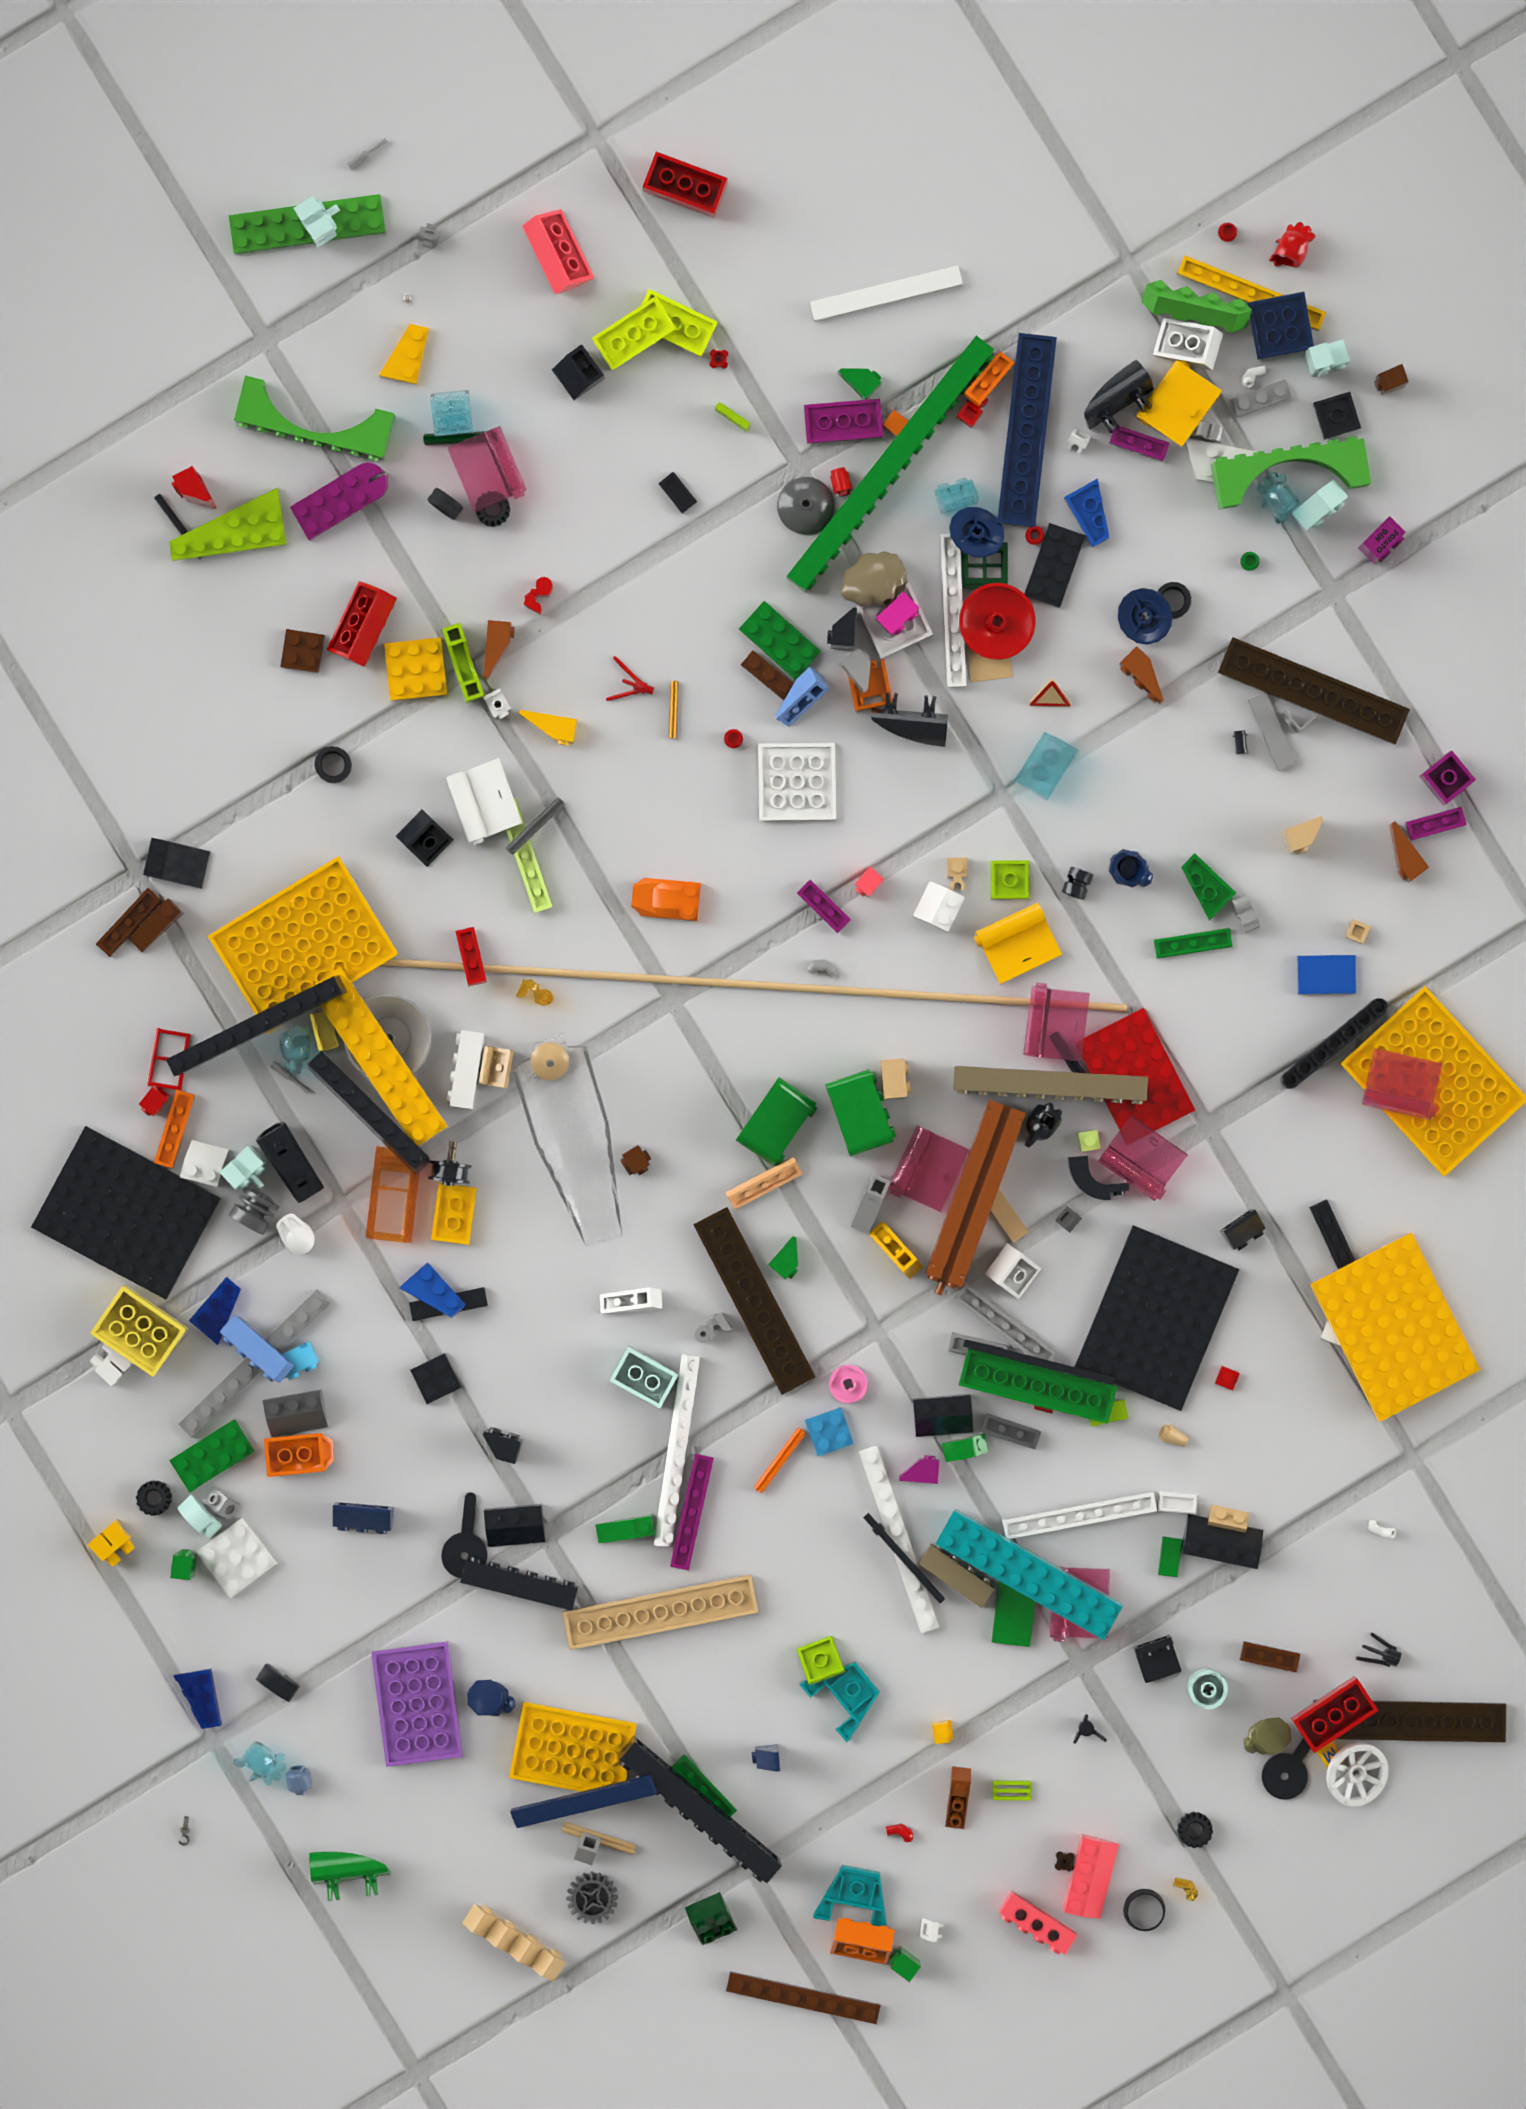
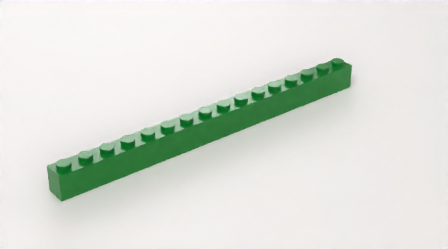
(890, 463)

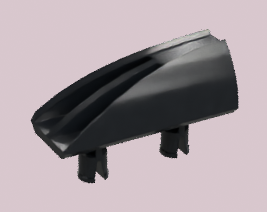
(1120, 391)
(919, 727)
(289, 1161)

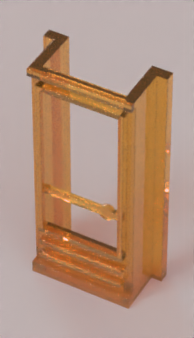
(388, 1161)

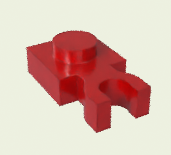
(971, 413)

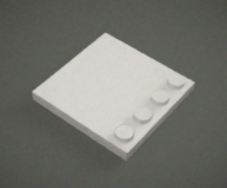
(796, 781)

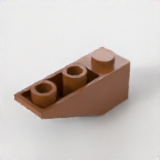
(1141, 669)
(958, 1797)

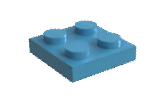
(829, 1431)

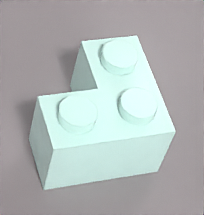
(1326, 357)
(1322, 503)

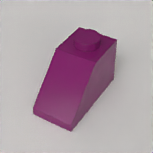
(923, 1471)

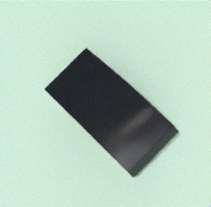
(277, 1683)

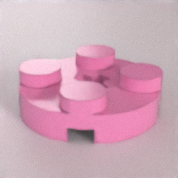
(838, 1388)

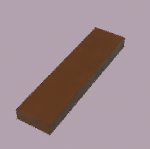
(128, 922)

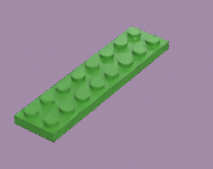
(283, 228)

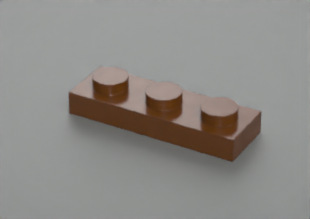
(767, 675)
(1269, 1656)

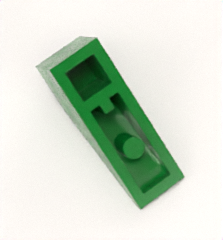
(625, 1529)

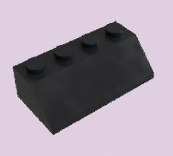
(1222, 1543)

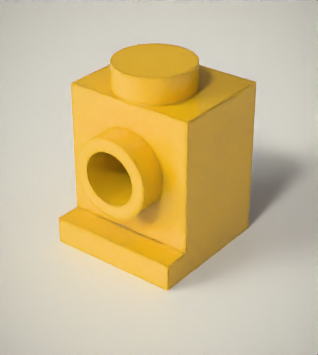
(942, 1731)

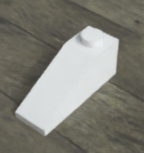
(631, 1301)

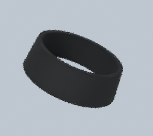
(1132, 1896)

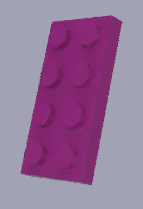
(843, 421)

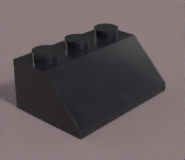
(943, 1415)
(514, 1525)

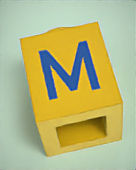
(1327, 1753)

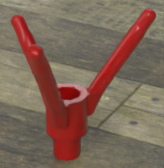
(638, 685)

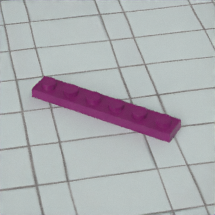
(692, 1511)

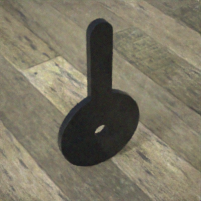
(463, 1541)
(1289, 1764)

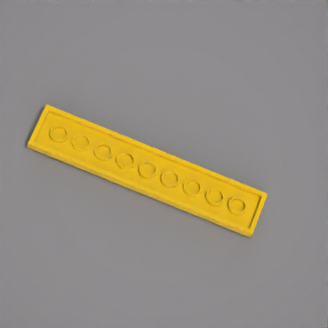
(383, 1063)

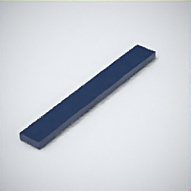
(583, 1801)

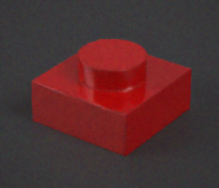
(1227, 1378)

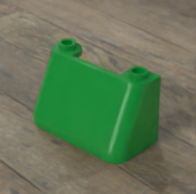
(776, 1121)

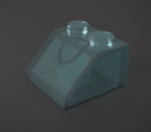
(956, 495)

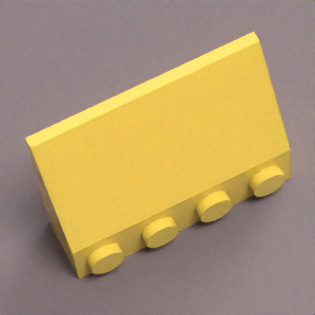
(139, 1330)

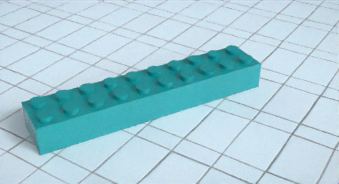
(1029, 1574)

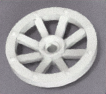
(1358, 1775)

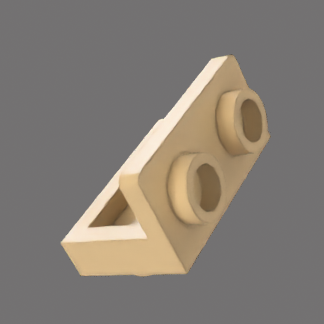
(495, 1067)

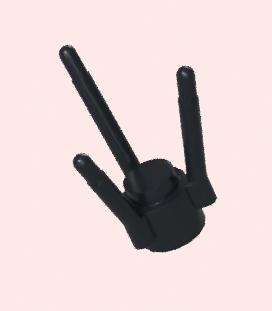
(1390, 1655)
(1086, 1729)

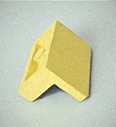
(324, 1032)

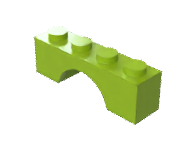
(462, 663)

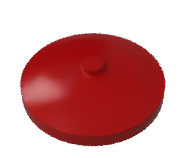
(997, 621)

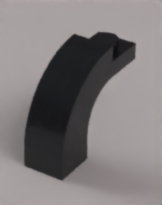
(1086, 1183)

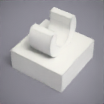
(1079, 438)
(929, 1930)

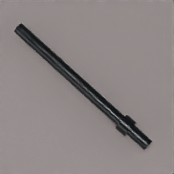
(878, 1529)

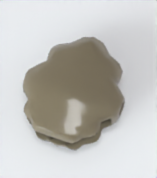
(874, 579)

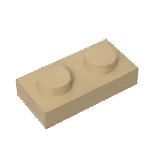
(1228, 1518)

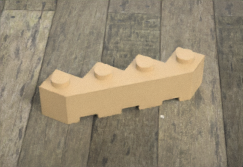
(518, 1944)

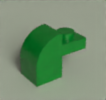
(965, 1448)

